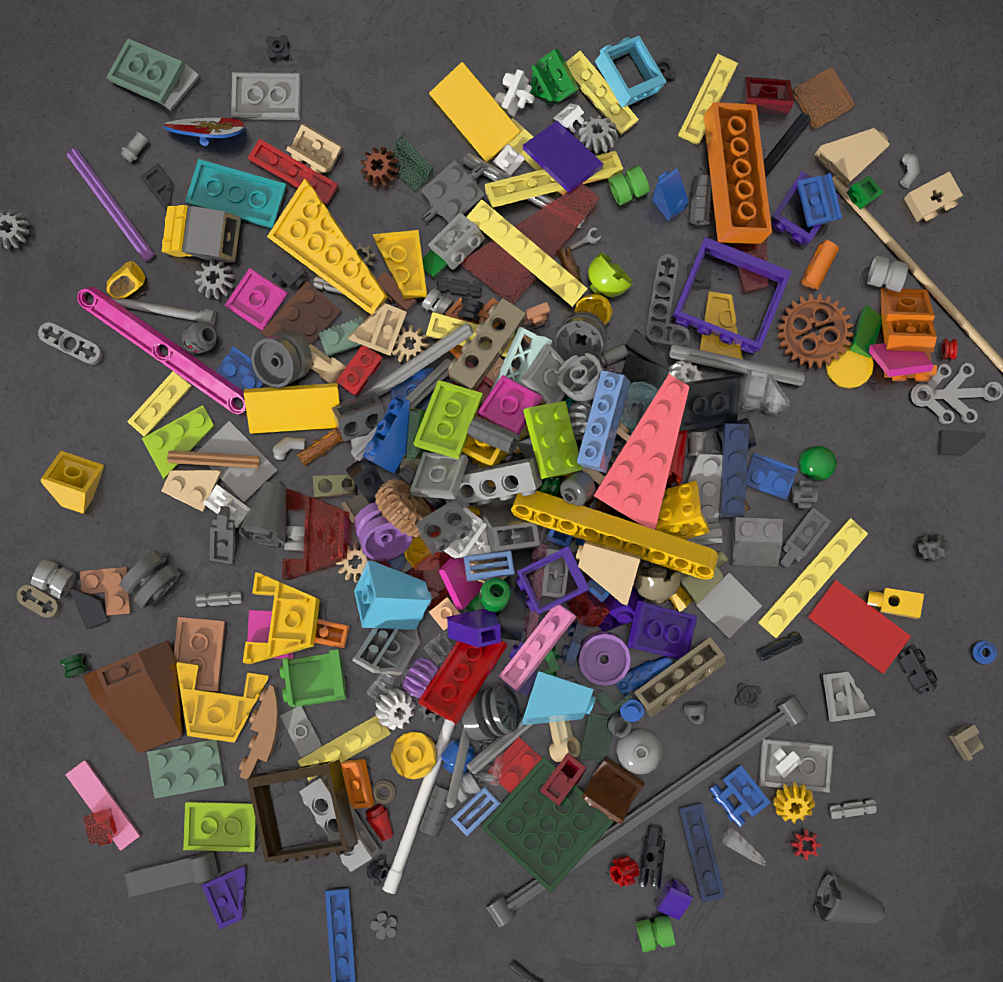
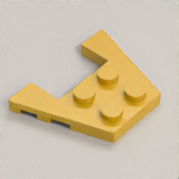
(291, 621)
(213, 713)

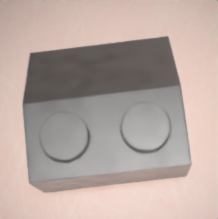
(756, 541)

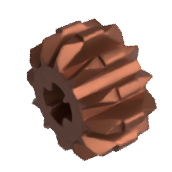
(387, 161)

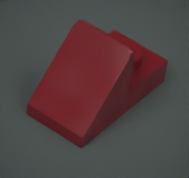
(563, 779)

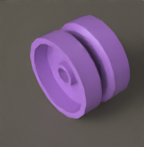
(377, 536)
(617, 658)

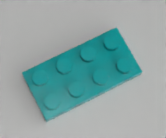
(236, 192)

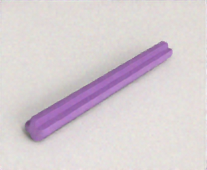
(110, 204)

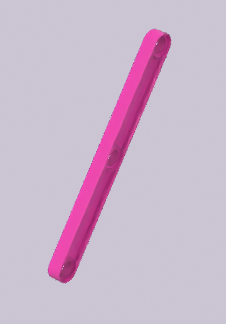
(150, 339)

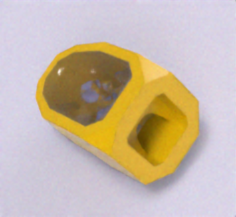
(125, 280)

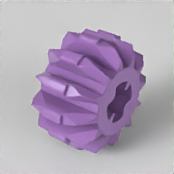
(419, 677)

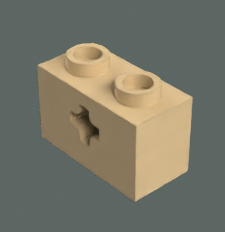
(943, 188)

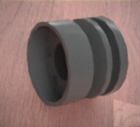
(586, 323)
(492, 714)

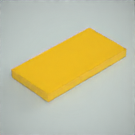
(475, 112)
(291, 407)

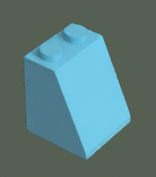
(390, 598)
(557, 700)

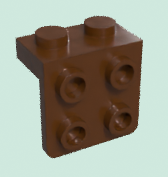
(612, 790)

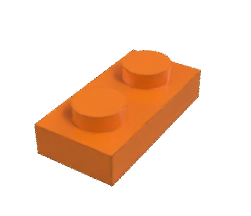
(357, 783)

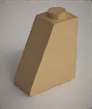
(852, 154)
(610, 568)

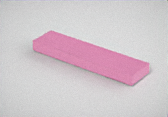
(537, 647)
(99, 798)

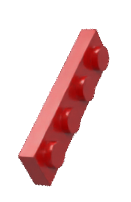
(291, 170)

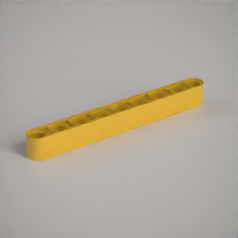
(617, 534)

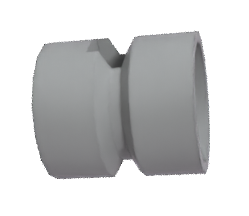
(885, 273)
(51, 577)

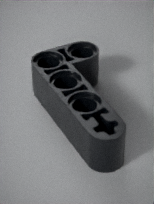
(513, 614)

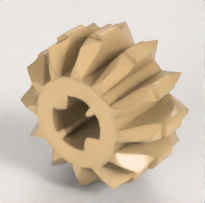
(406, 336)
(350, 557)

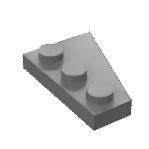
(707, 473)

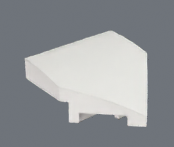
(474, 543)

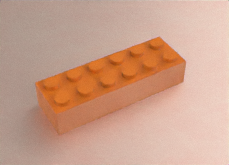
(737, 173)

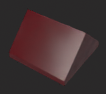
(769, 95)

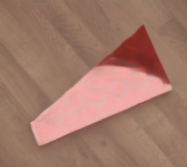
(546, 229)

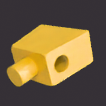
(908, 602)

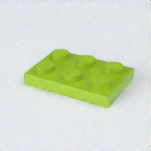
(448, 419)
(552, 439)
(219, 826)

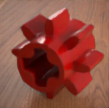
(812, 843)
(624, 871)

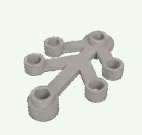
(951, 394)

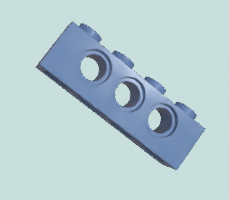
(603, 421)

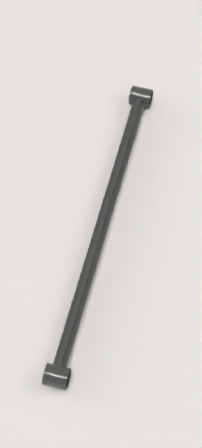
(790, 712)

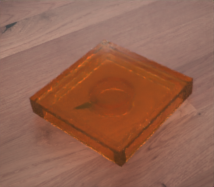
(823, 98)

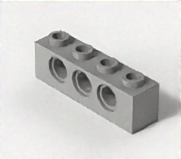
(524, 470)
(325, 817)

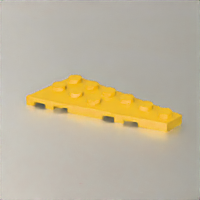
(318, 242)

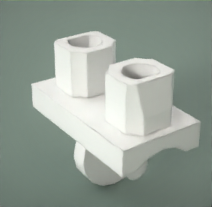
(517, 94)
(220, 497)

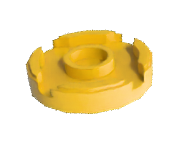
(850, 370)
(414, 755)

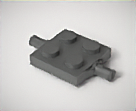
(453, 192)

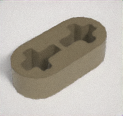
(35, 605)

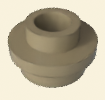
(383, 799)

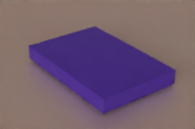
(563, 156)
(661, 630)

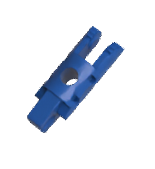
(641, 674)

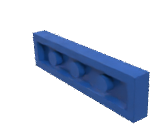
(340, 935)

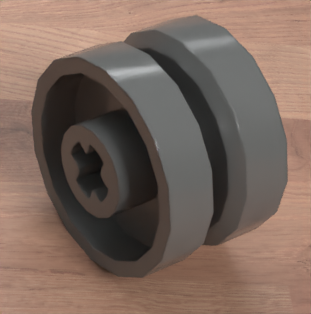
(281, 358)
(149, 579)

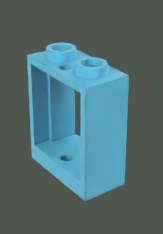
(636, 48)

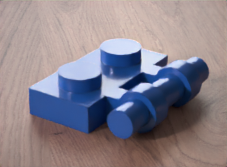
(745, 790)

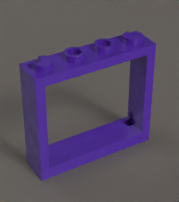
(747, 262)

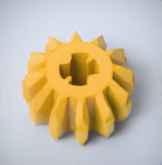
(794, 802)

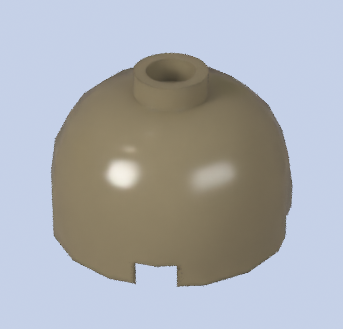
(657, 582)

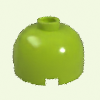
(607, 277)

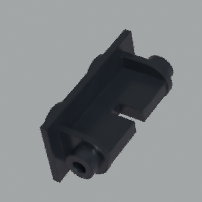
(923, 677)

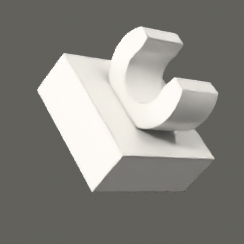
(569, 115)
(509, 160)
(786, 763)

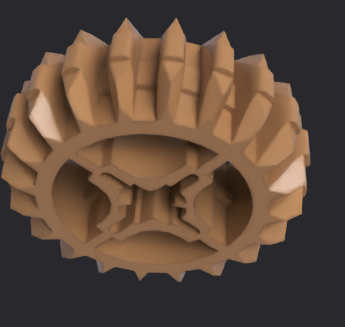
(401, 507)

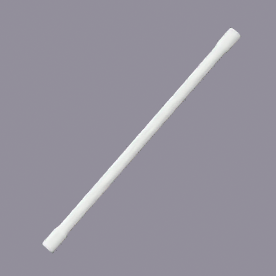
(395, 872)

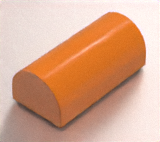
(819, 265)
(331, 634)

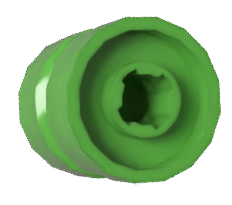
(631, 184)
(655, 933)

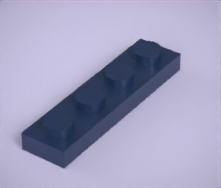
(734, 470)
(702, 852)

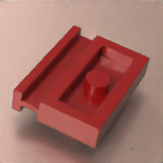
(517, 764)

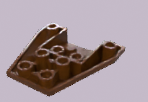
(141, 696)

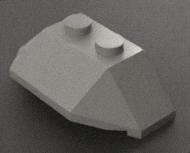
(387, 650)

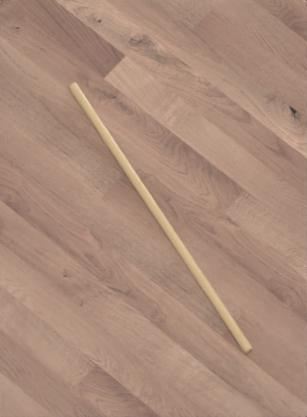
(922, 277)

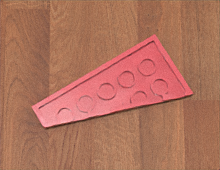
(642, 467)

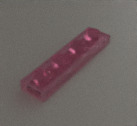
(535, 579)

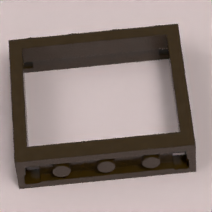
(266, 820)

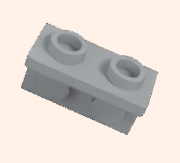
(457, 240)

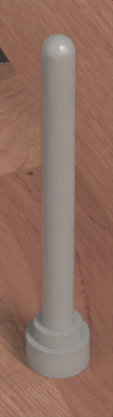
(206, 315)
(458, 769)

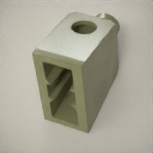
(699, 588)

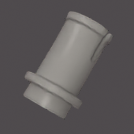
(134, 147)
(613, 355)

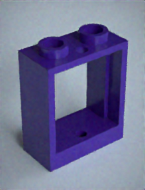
(782, 224)
(524, 583)

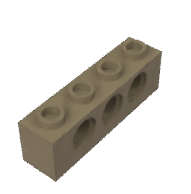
(499, 313)
(680, 677)

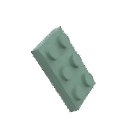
(146, 71)
(186, 768)

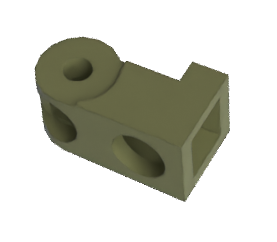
(333, 486)

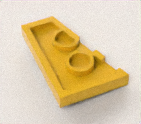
(404, 260)
(721, 313)

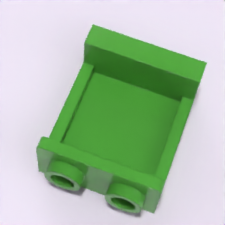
(313, 679)

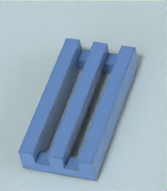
(491, 574)
(490, 796)

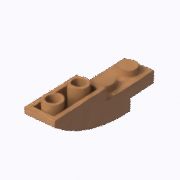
(266, 723)

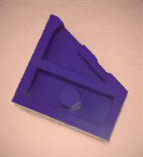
(226, 896)

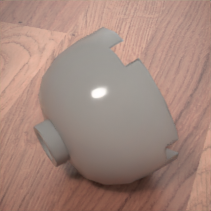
(580, 377)
(639, 751)

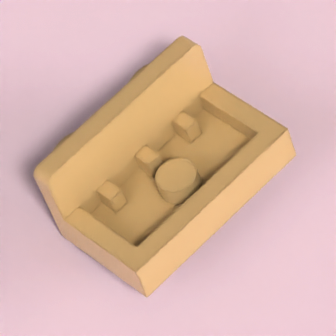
(315, 149)

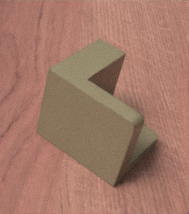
(354, 505)
(967, 741)

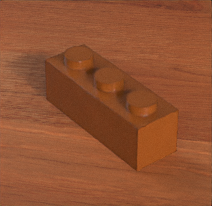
(393, 293)

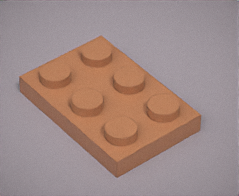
(201, 644)

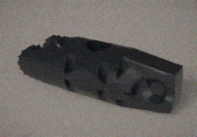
(655, 845)

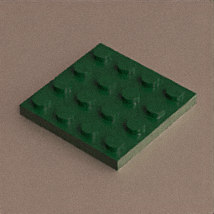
(541, 834)

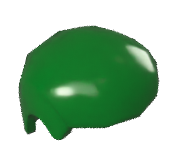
(817, 462)

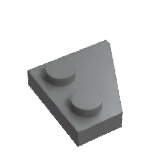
(844, 698)

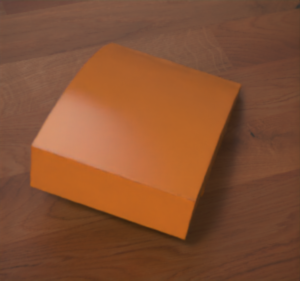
(907, 320)

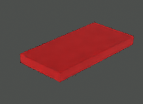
(859, 626)
(460, 679)

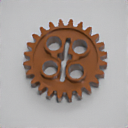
(823, 349)

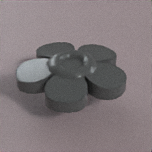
(384, 926)

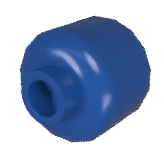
(450, 754)

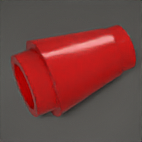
(379, 821)

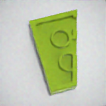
(178, 435)

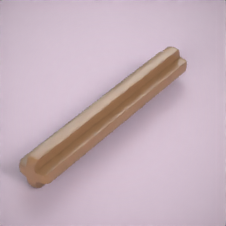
(213, 459)

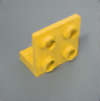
(682, 512)

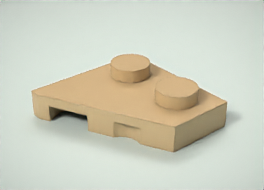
(380, 329)
(191, 485)

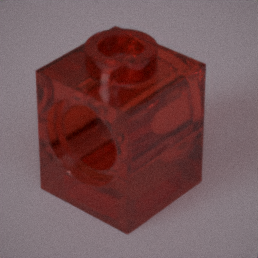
(588, 609)
(100, 827)

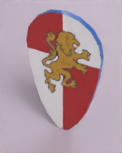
(206, 128)

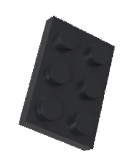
(711, 403)

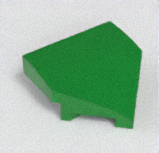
(552, 78)

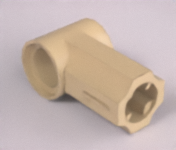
(327, 368)
(563, 741)

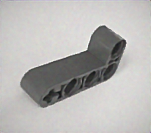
(665, 301)
(171, 873)

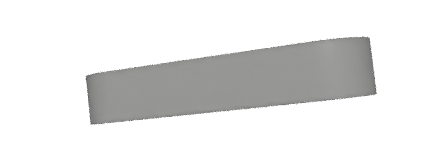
(67, 334)

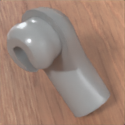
(913, 169)
(287, 443)

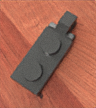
(804, 536)
(222, 537)

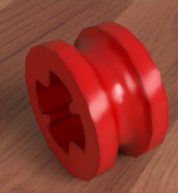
(949, 349)

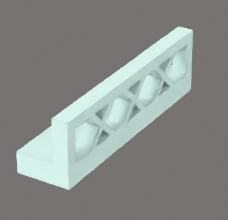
(530, 354)

